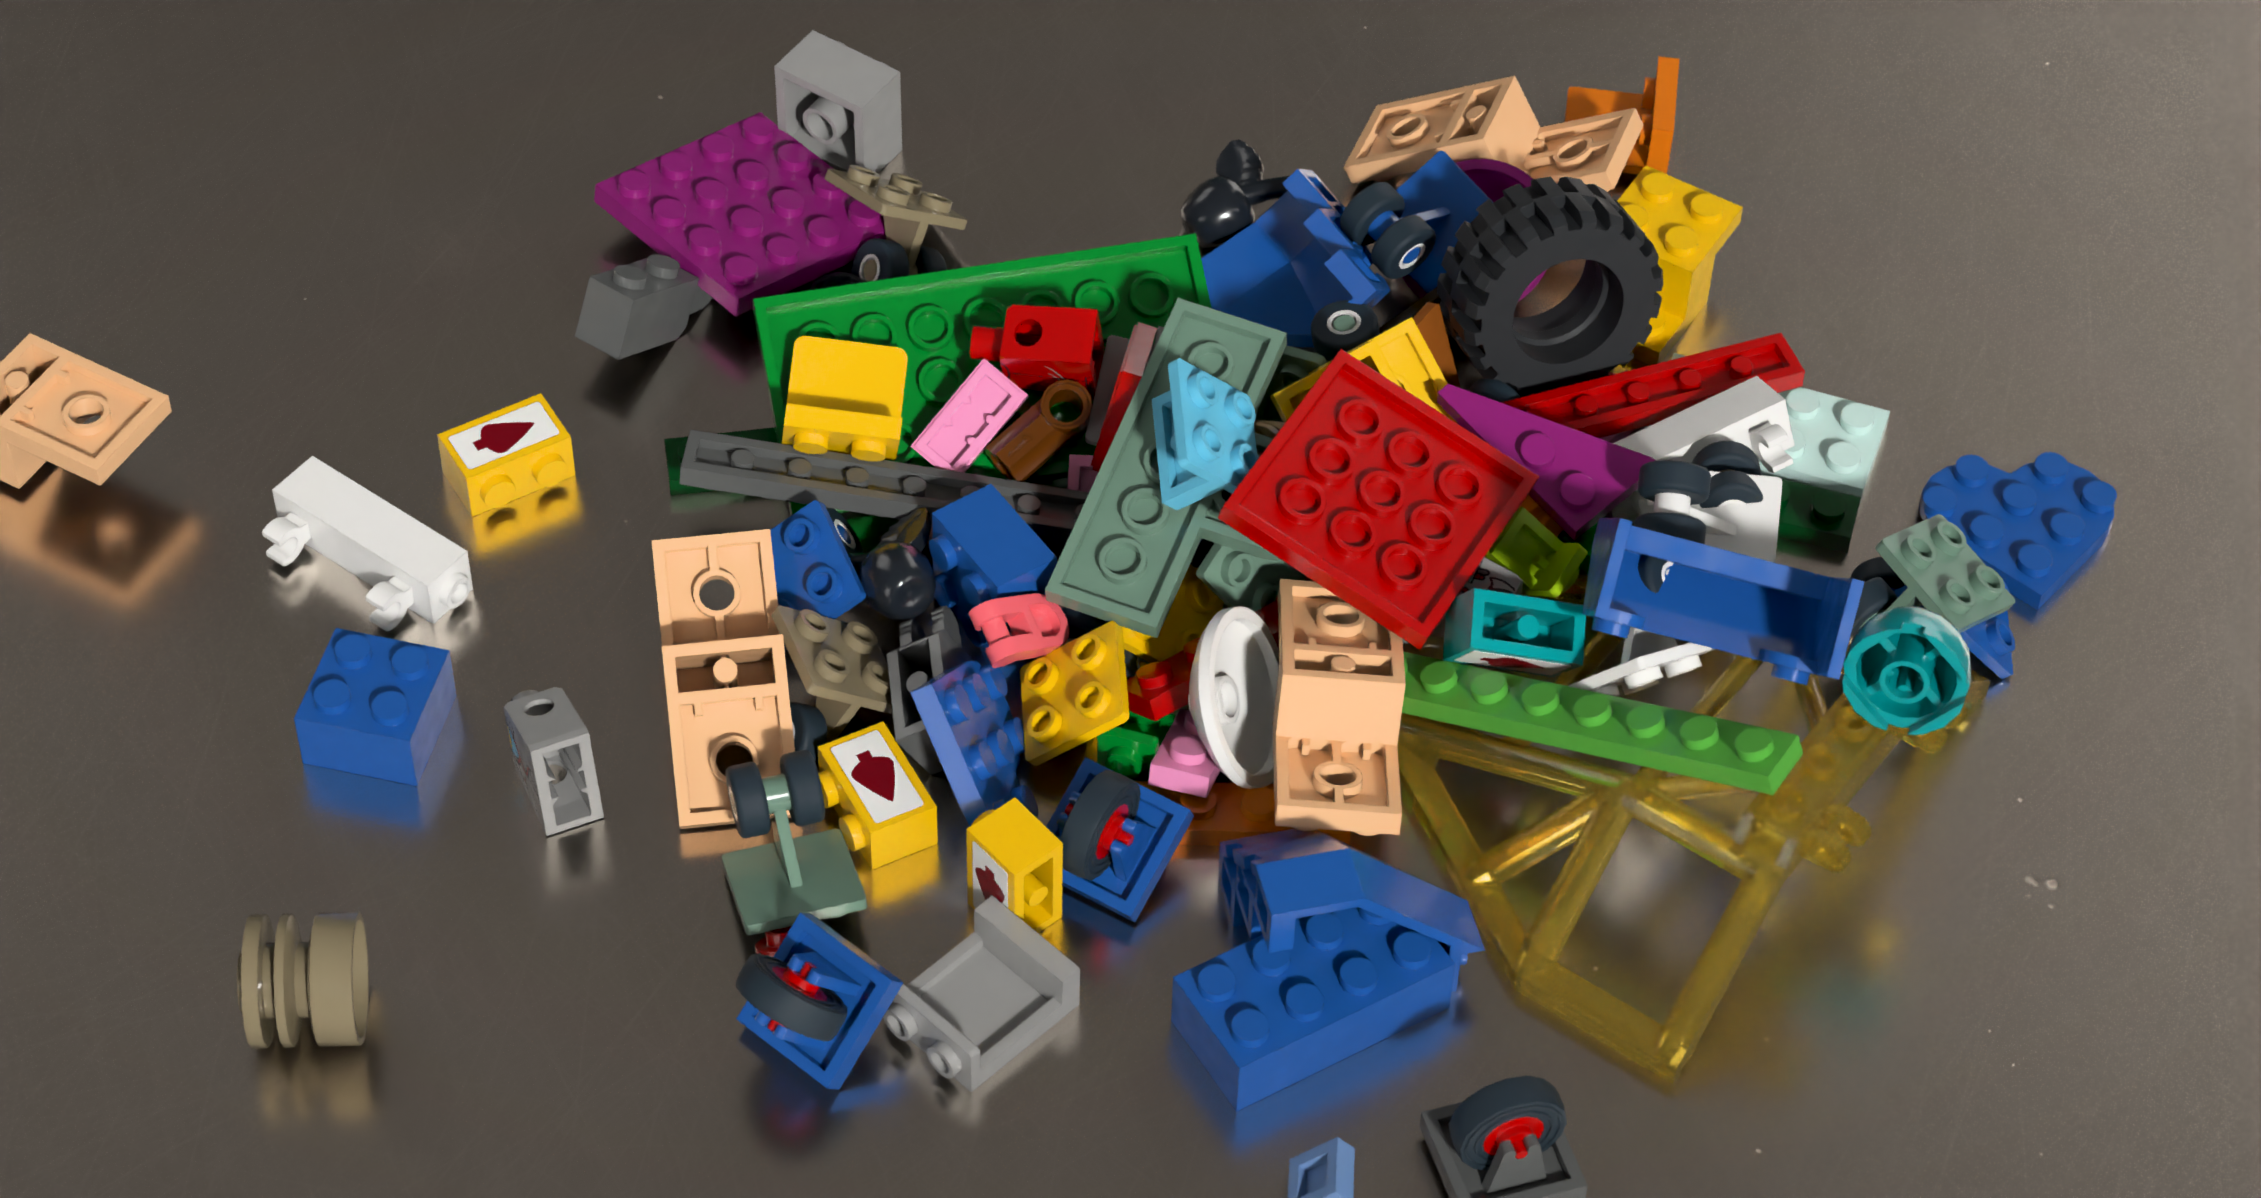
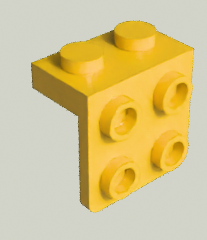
(845, 398)

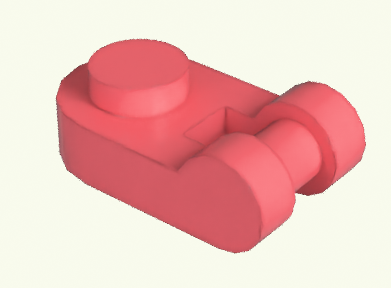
(1034, 625)

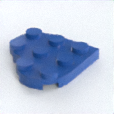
(2027, 522)
(975, 736)

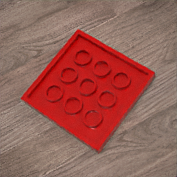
(1379, 498)

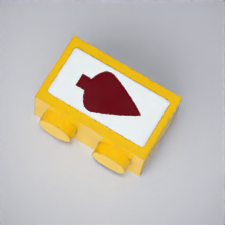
(506, 455)
(877, 796)
(1016, 863)

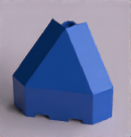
(1292, 263)
(1309, 873)

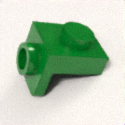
(1132, 745)

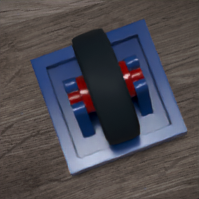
(1116, 837)
(816, 999)

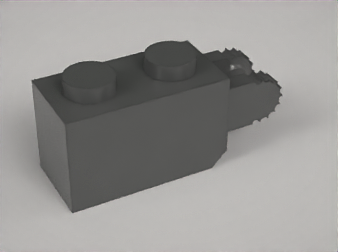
(639, 306)
(913, 665)

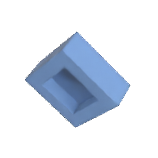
(1323, 1171)

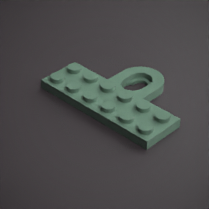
(1127, 544)

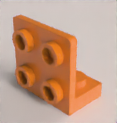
(1654, 107)

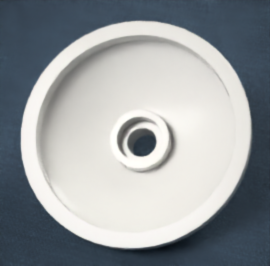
(1235, 695)

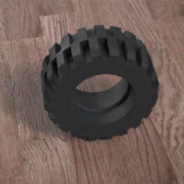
(1519, 241)

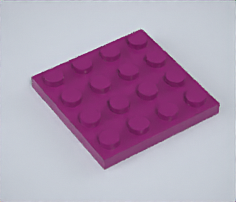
(742, 212)

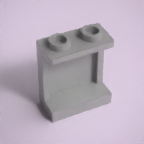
(986, 997)

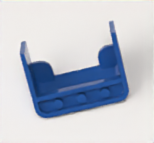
(1722, 601)

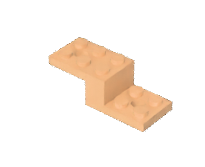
(1493, 124)
(48, 399)
(720, 666)
(1336, 715)

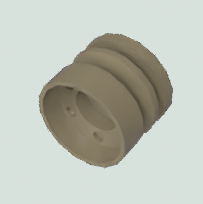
(294, 980)

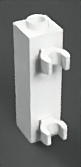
(1742, 414)
(370, 539)

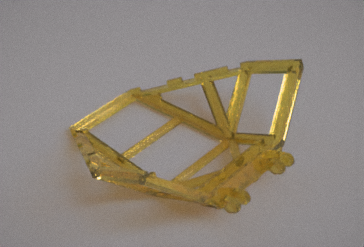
(1772, 838)

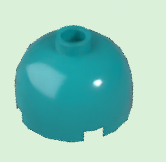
(1907, 670)

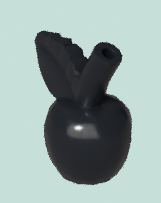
(1224, 203)
(897, 572)

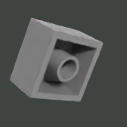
(839, 103)

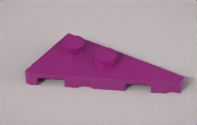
(1577, 472)

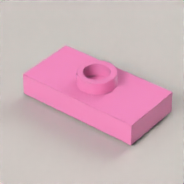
(970, 419)

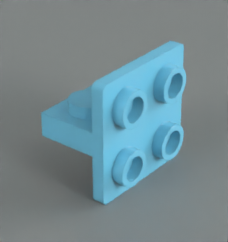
(1201, 436)

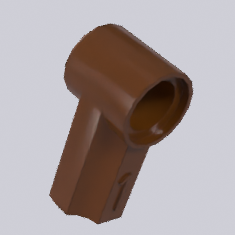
(1037, 434)

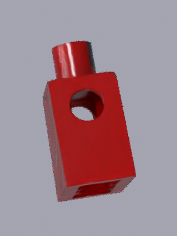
(1044, 346)

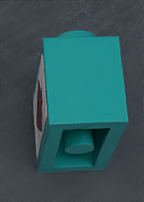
(1514, 633)

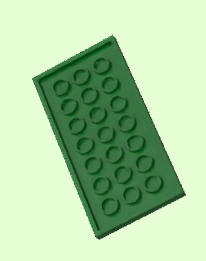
(935, 317)

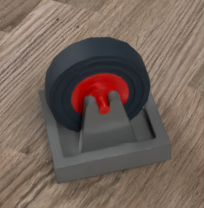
(1505, 1143)

